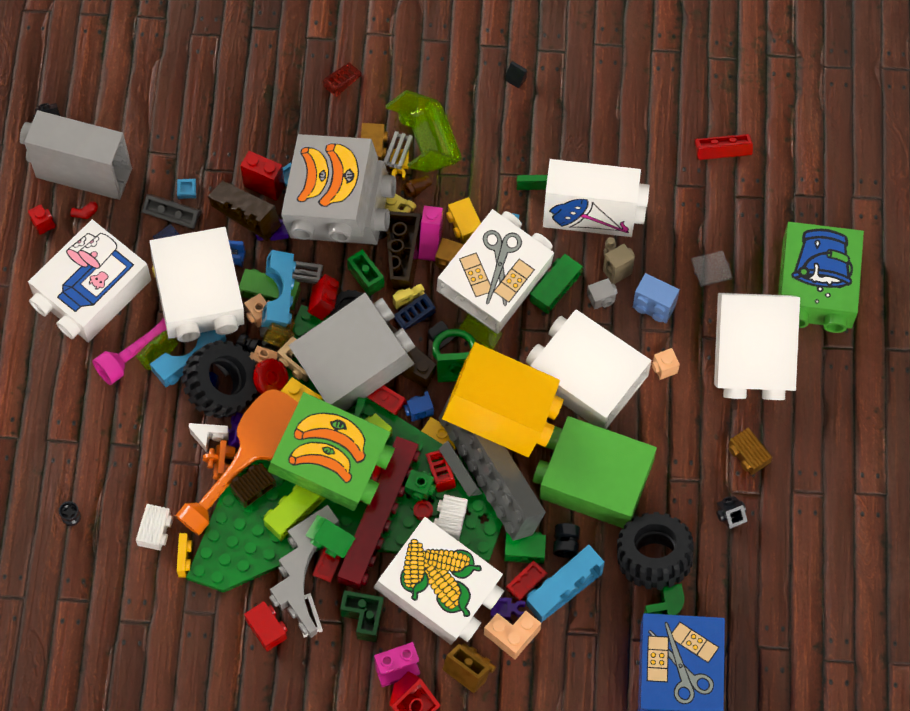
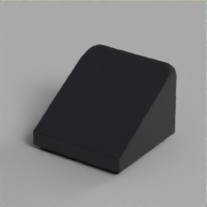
(516, 74)
(436, 330)

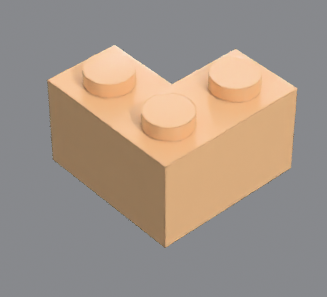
(511, 637)

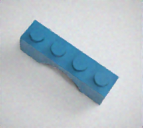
(279, 268)
(169, 368)

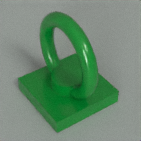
(450, 364)

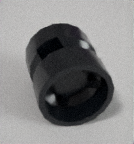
(566, 537)

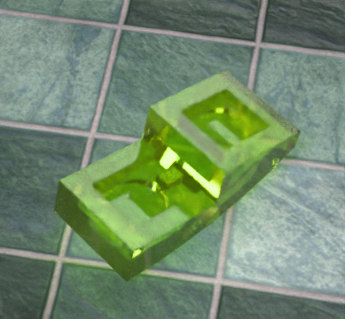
(480, 331)
(155, 349)

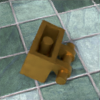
(468, 667)

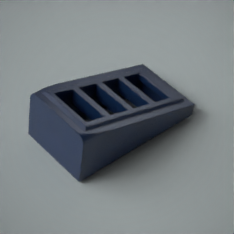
(417, 303)

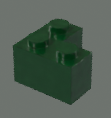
(368, 612)

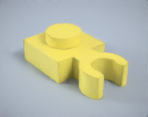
(404, 297)

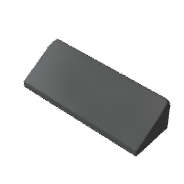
(171, 211)
(459, 469)

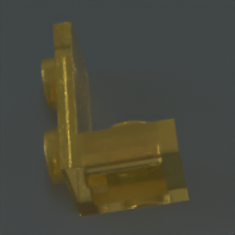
(279, 335)

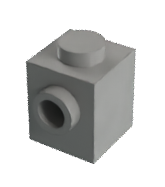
(602, 293)

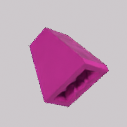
(430, 232)

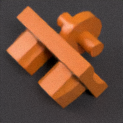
(218, 458)

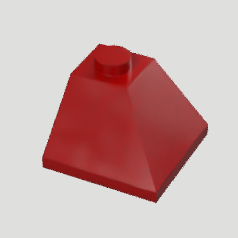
(412, 695)

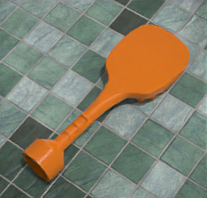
(259, 437)

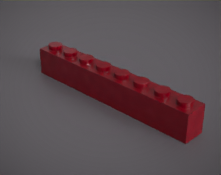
(378, 515)

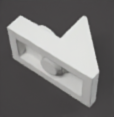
(204, 432)

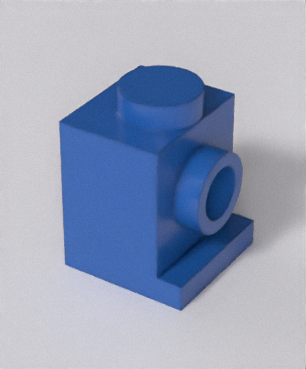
(419, 407)

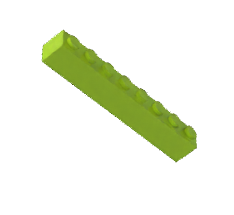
(302, 502)

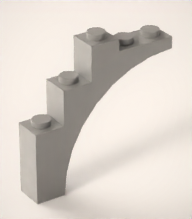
(294, 567)

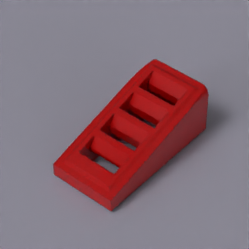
(445, 481)

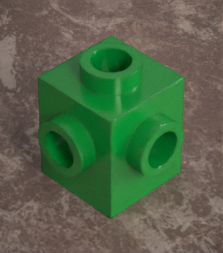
(420, 485)

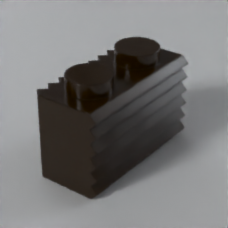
(252, 484)

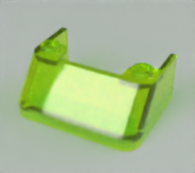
(430, 130)

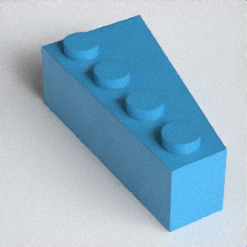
(565, 583)

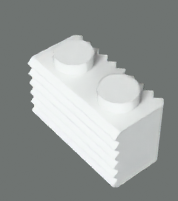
(452, 515)
(154, 527)

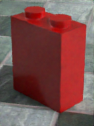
(262, 175)

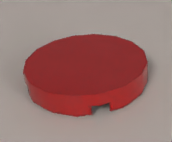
(270, 375)

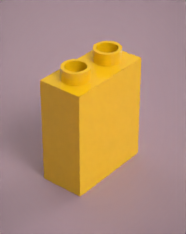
(504, 401)

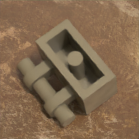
(617, 261)

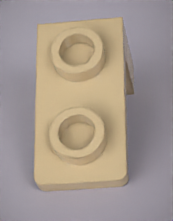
(284, 356)

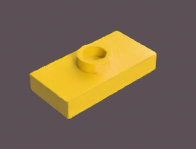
(437, 431)

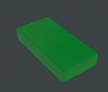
(532, 182)

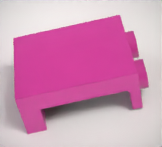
(396, 663)

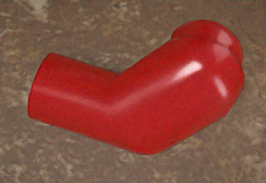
(86, 212)

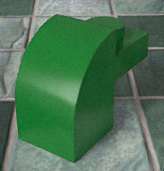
(672, 601)

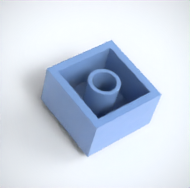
(655, 298)

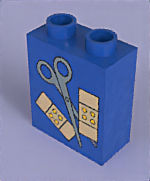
(681, 663)

